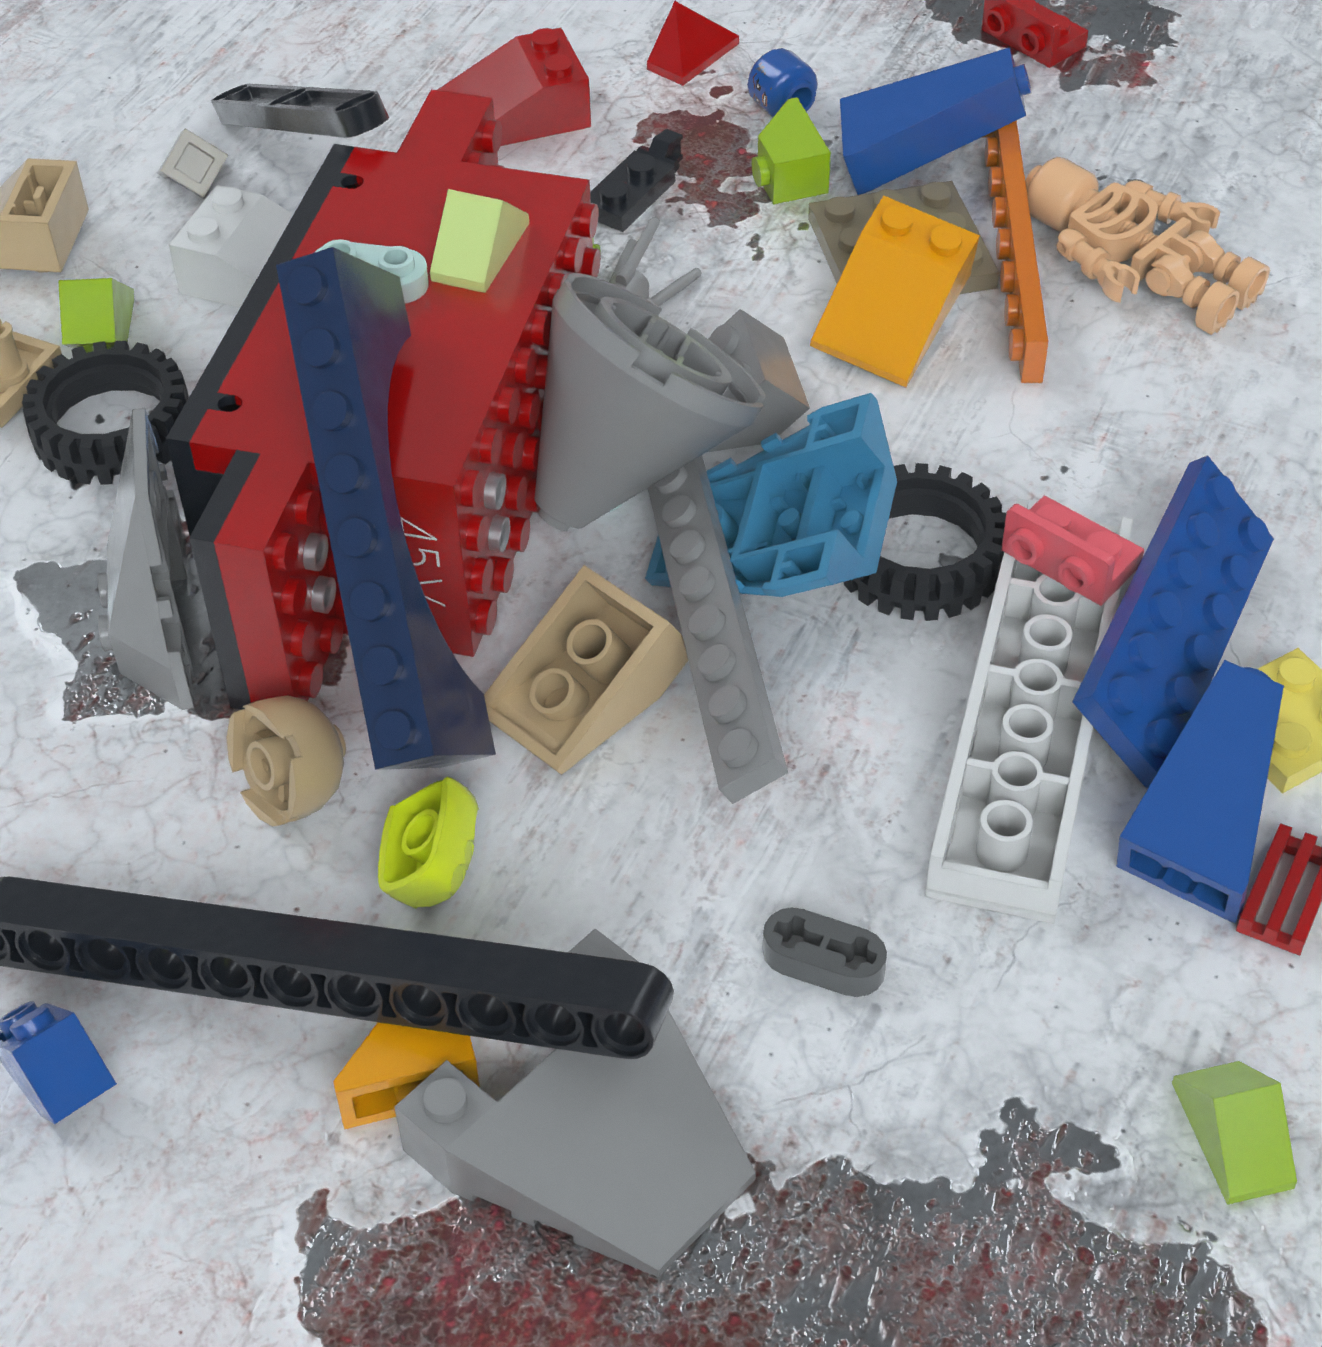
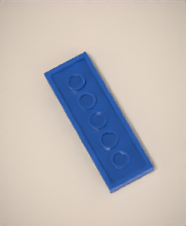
(1174, 620)

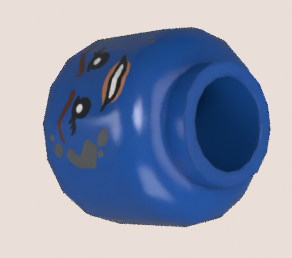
(780, 77)

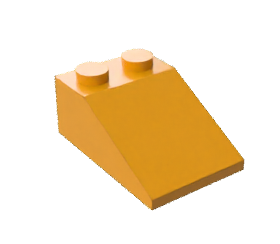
(896, 291)

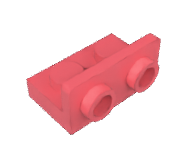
(1070, 548)

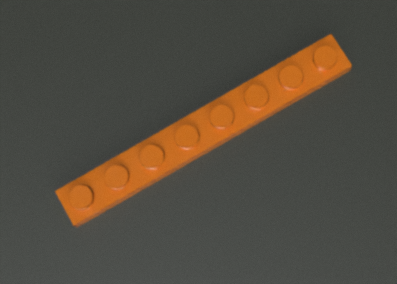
(1016, 246)

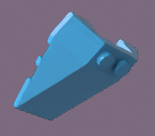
(806, 504)

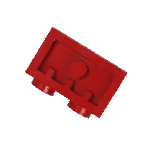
(1033, 30)

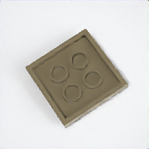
(842, 219)

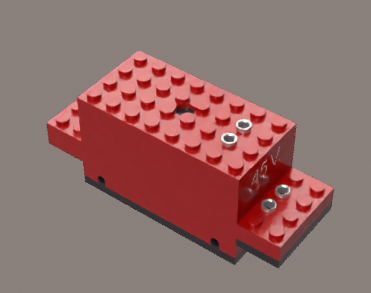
(458, 408)

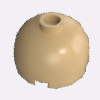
(288, 757)

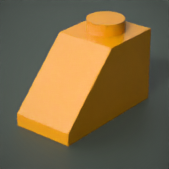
(394, 1064)

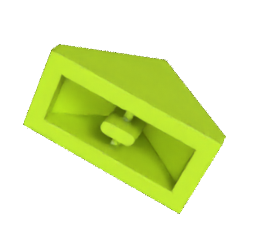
(1239, 1128)

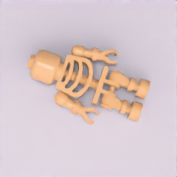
(1103, 231)

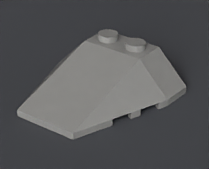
(142, 559)

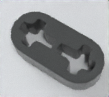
(824, 952)

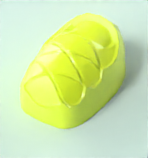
(428, 844)

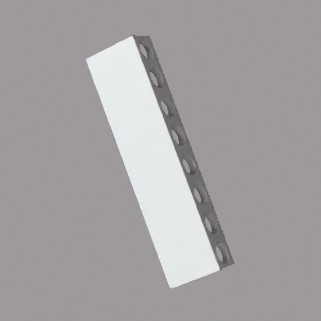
(1020, 748)

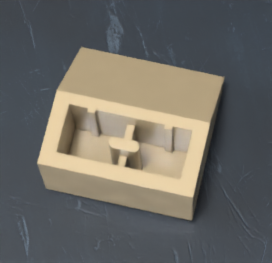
(41, 215)

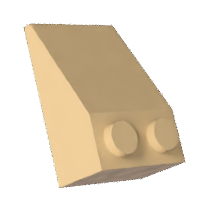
(584, 672)

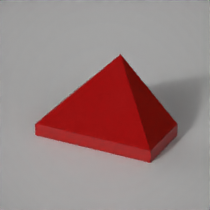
(688, 45)

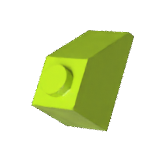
(791, 156)
(95, 312)

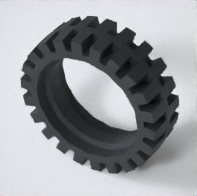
(91, 375)
(947, 585)

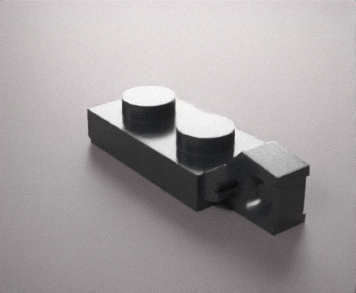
(638, 181)

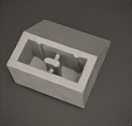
(768, 361)

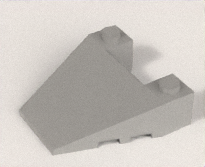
(588, 1144)

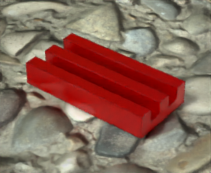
(1304, 852)

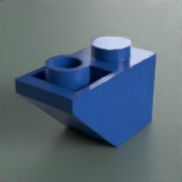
(52, 1059)

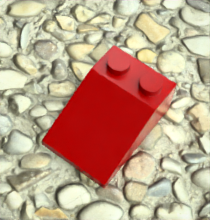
(533, 85)

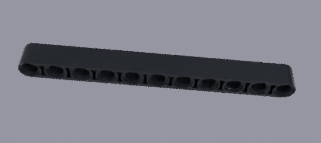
(335, 968)

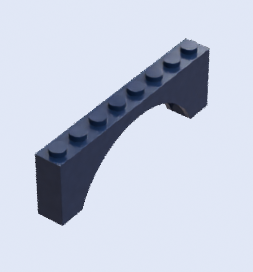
(344, 340)

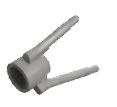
(629, 278)

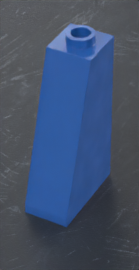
(929, 116)
(1206, 801)

